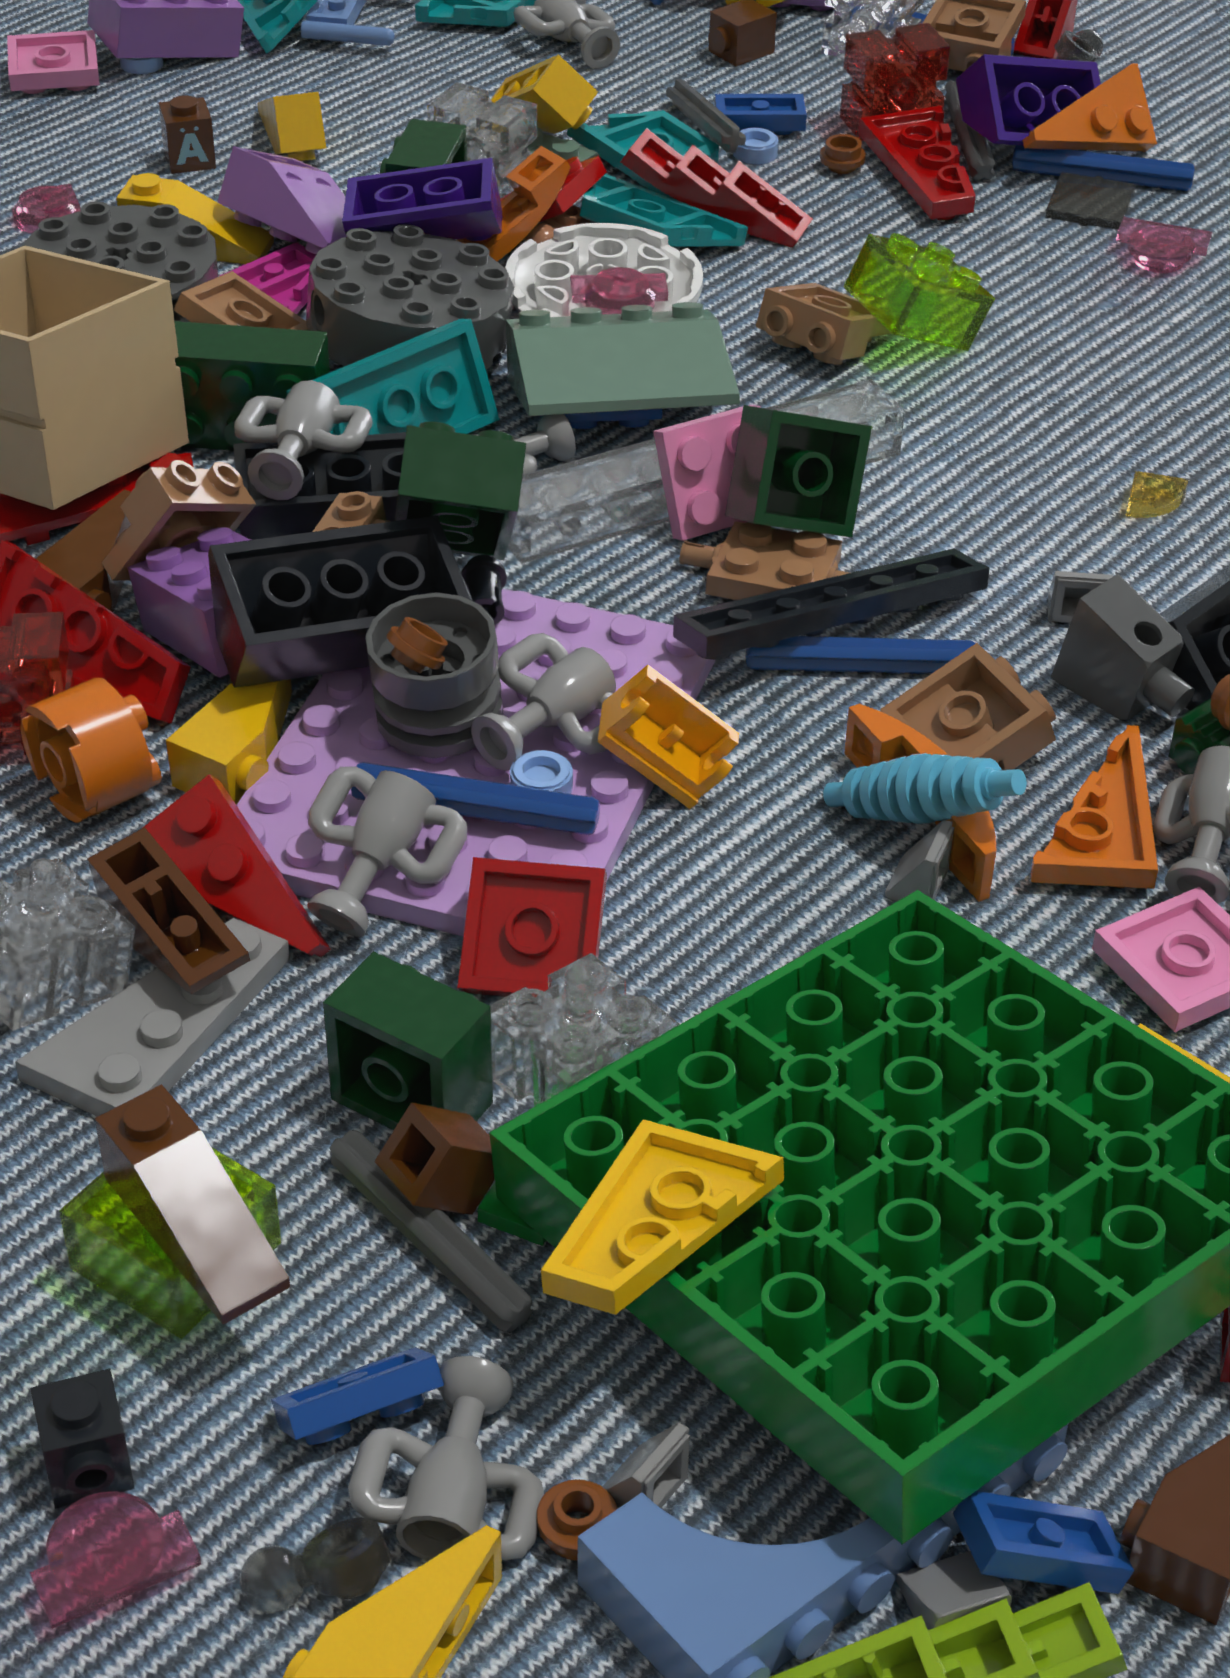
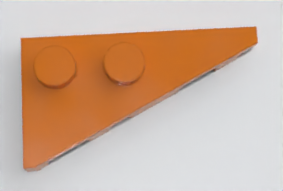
(1106, 119)
(1109, 826)

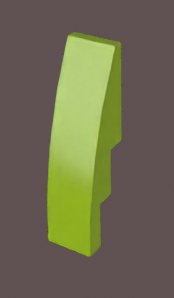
(1046, 1640)

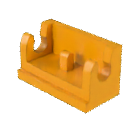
(667, 736)

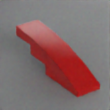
(708, 186)

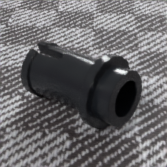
(485, 582)

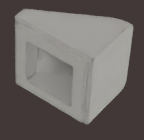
(1067, 590)
(923, 864)
(653, 1468)
(949, 1589)

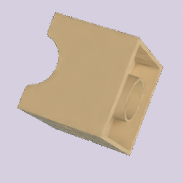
(83, 375)

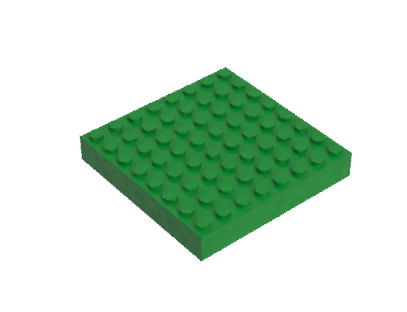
(974, 1213)

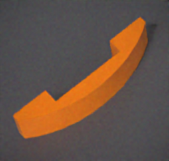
(535, 189)
(880, 738)

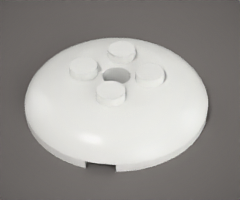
(544, 269)

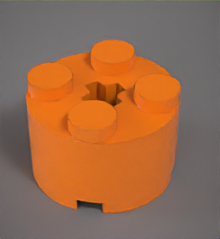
(90, 748)

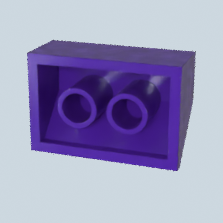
(1015, 94)
(440, 199)

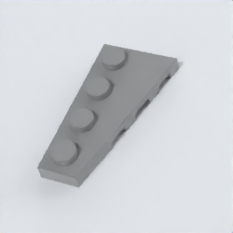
(149, 1031)

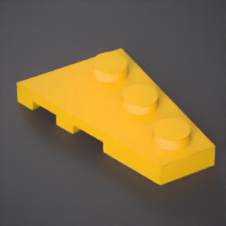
(653, 1212)

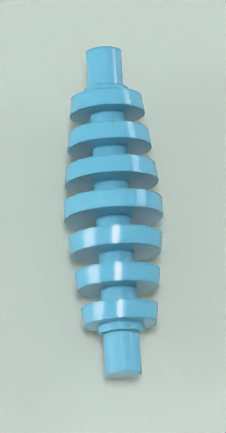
(924, 788)

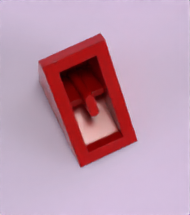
(1043, 27)

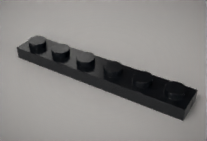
(829, 603)

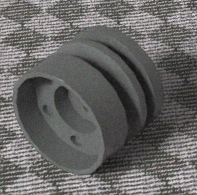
(435, 709)

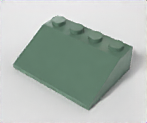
(619, 360)

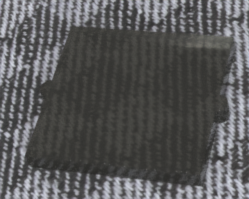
(1090, 200)

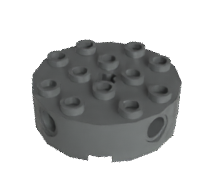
(135, 239)
(401, 284)

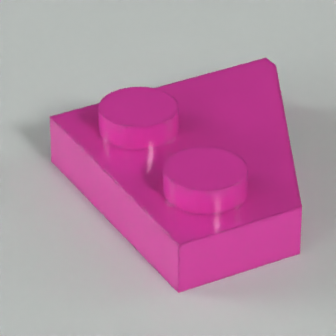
(281, 275)

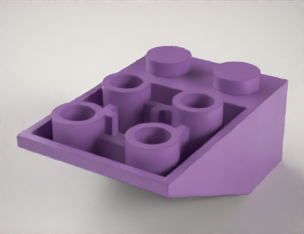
(285, 196)

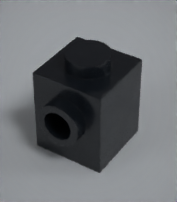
(82, 1437)

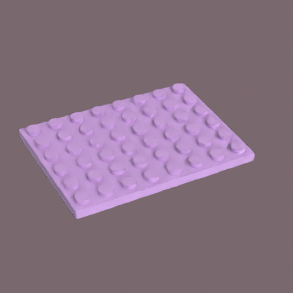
(341, 730)

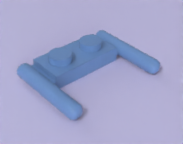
(335, 22)

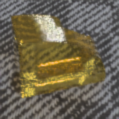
(1155, 495)

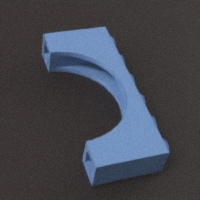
(746, 1607)

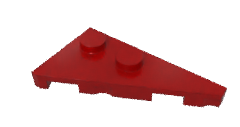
(230, 865)

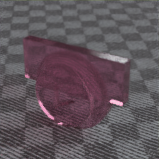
(43, 203)
(1161, 245)
(618, 288)
(108, 1551)

